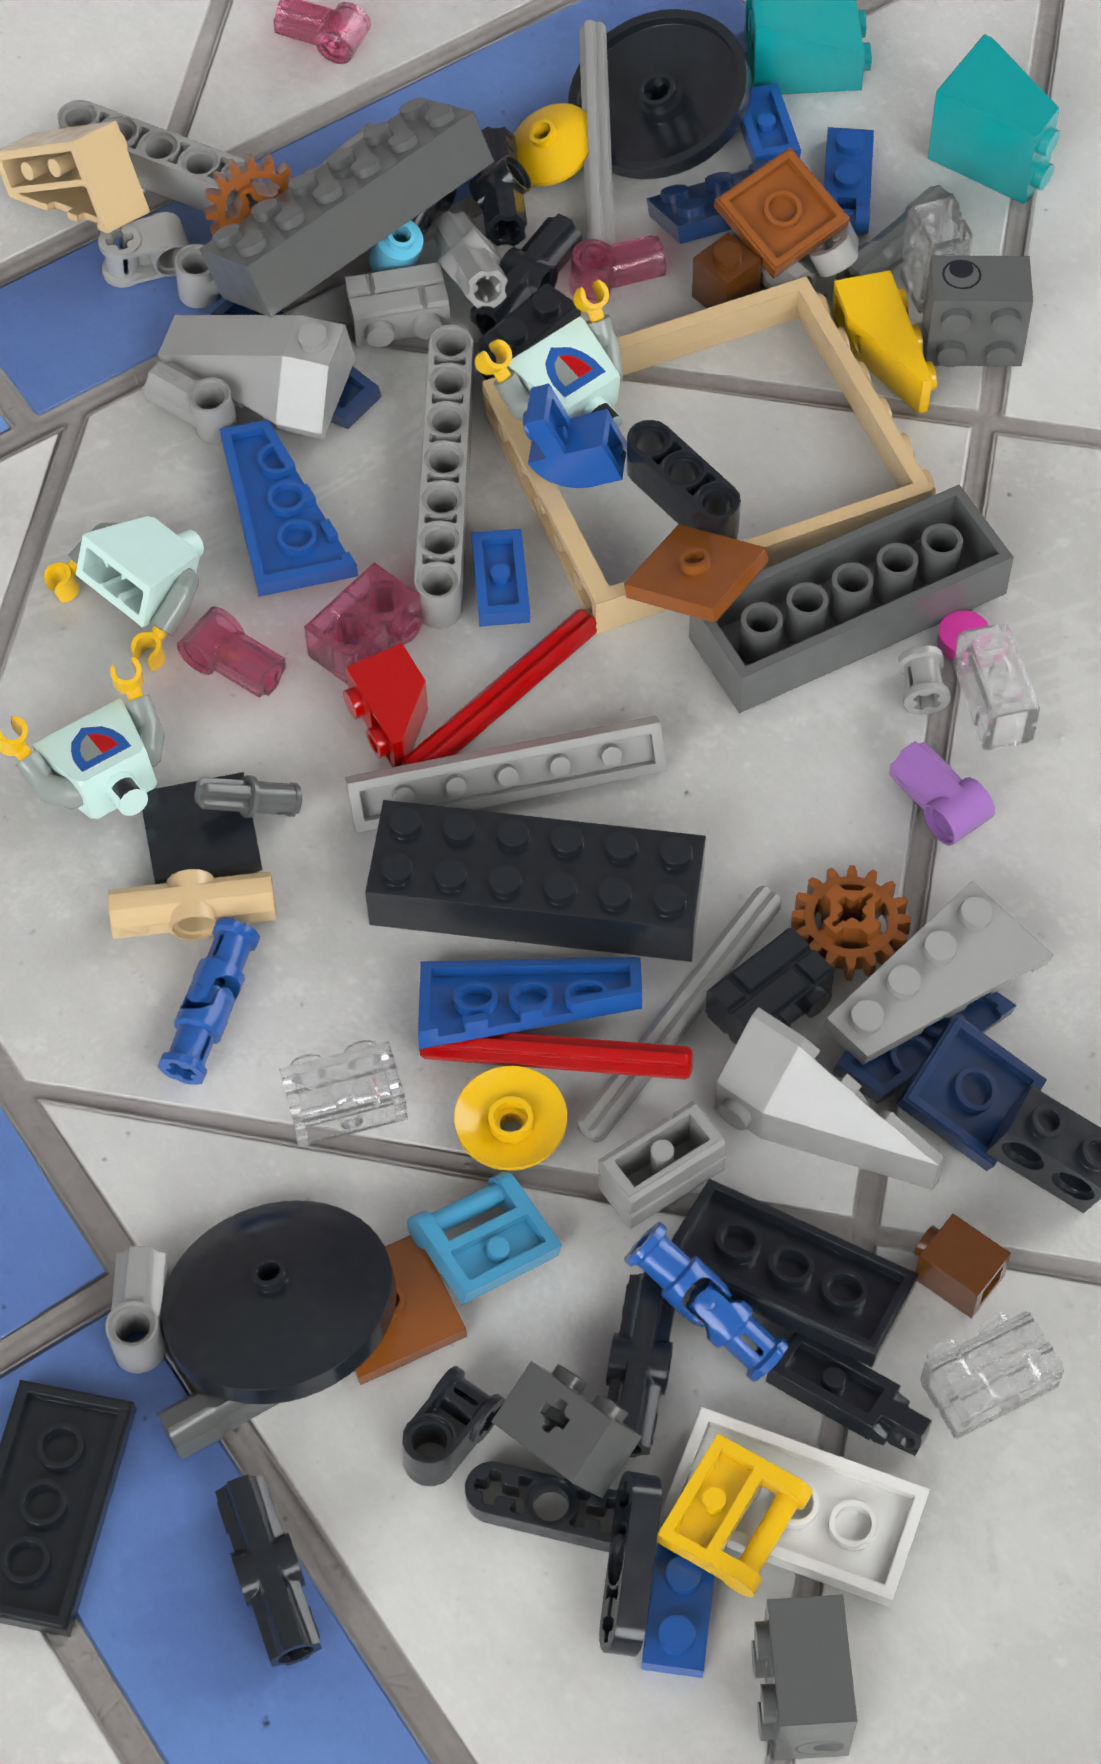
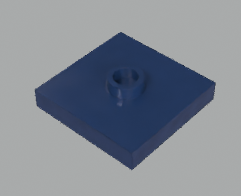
(967, 1089)

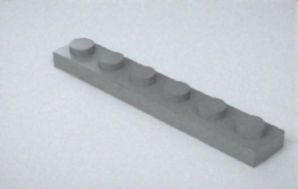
(513, 770)

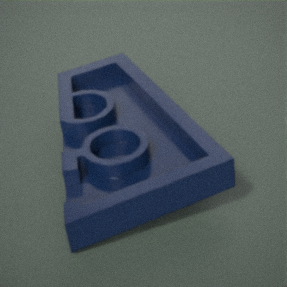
(896, 1067)

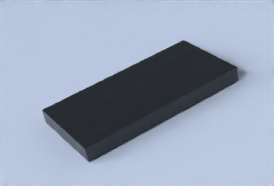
(796, 1272)
(54, 1496)

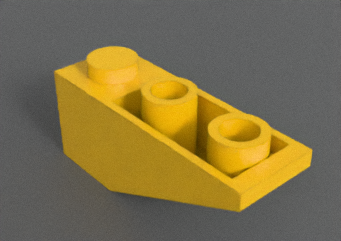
(882, 335)

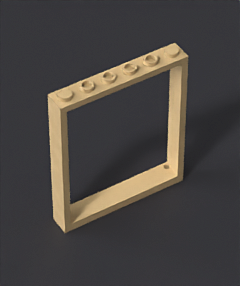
(686, 336)

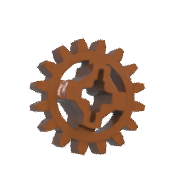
(241, 180)
(850, 920)

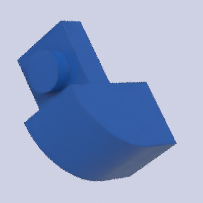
(572, 450)

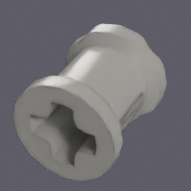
(923, 680)

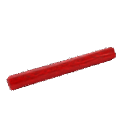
(506, 689)
(570, 1055)

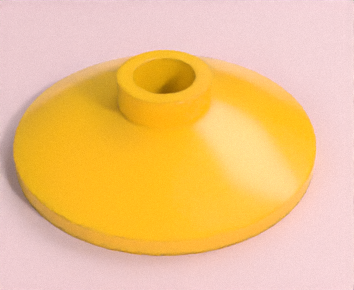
(553, 143)
(506, 1096)

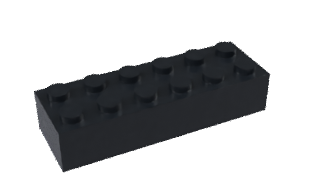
(536, 880)

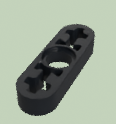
(538, 1483)
(630, 1564)

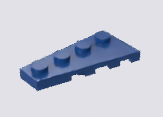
(279, 516)
(508, 996)

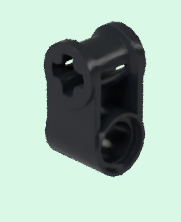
(453, 1417)

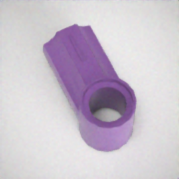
(948, 803)

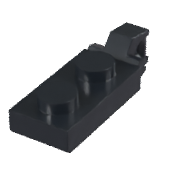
(849, 1394)

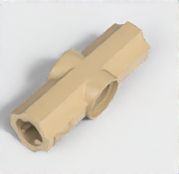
(191, 904)

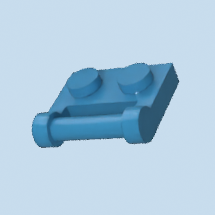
(491, 1251)

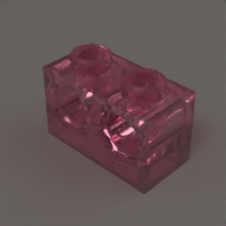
(358, 620)

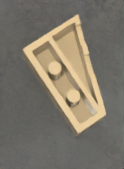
(76, 171)

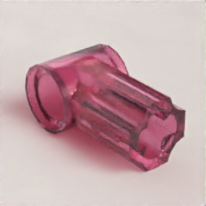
(333, 31)
(615, 263)
(222, 646)

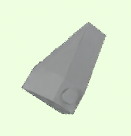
(274, 365)
(792, 1100)

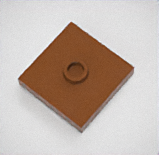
(781, 212)
(696, 573)
(422, 1314)

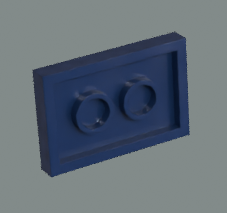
(689, 211)

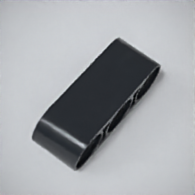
(681, 480)

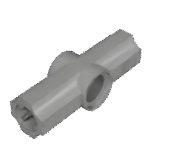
(470, 259)

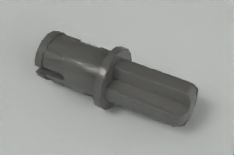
(248, 796)

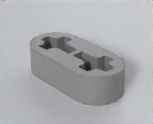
(836, 253)

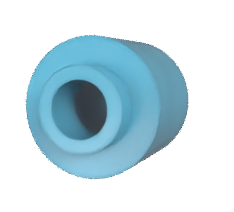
(398, 249)

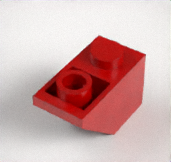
(390, 699)

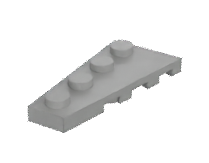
(945, 966)

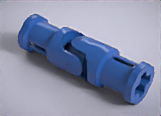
(209, 1001)
(722, 1316)

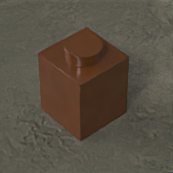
(725, 272)
(960, 1264)

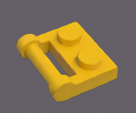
(716, 1504)

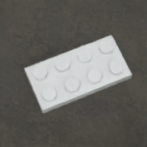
(852, 1527)

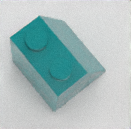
(807, 45)
(994, 124)

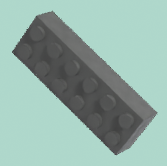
(346, 205)
(853, 597)

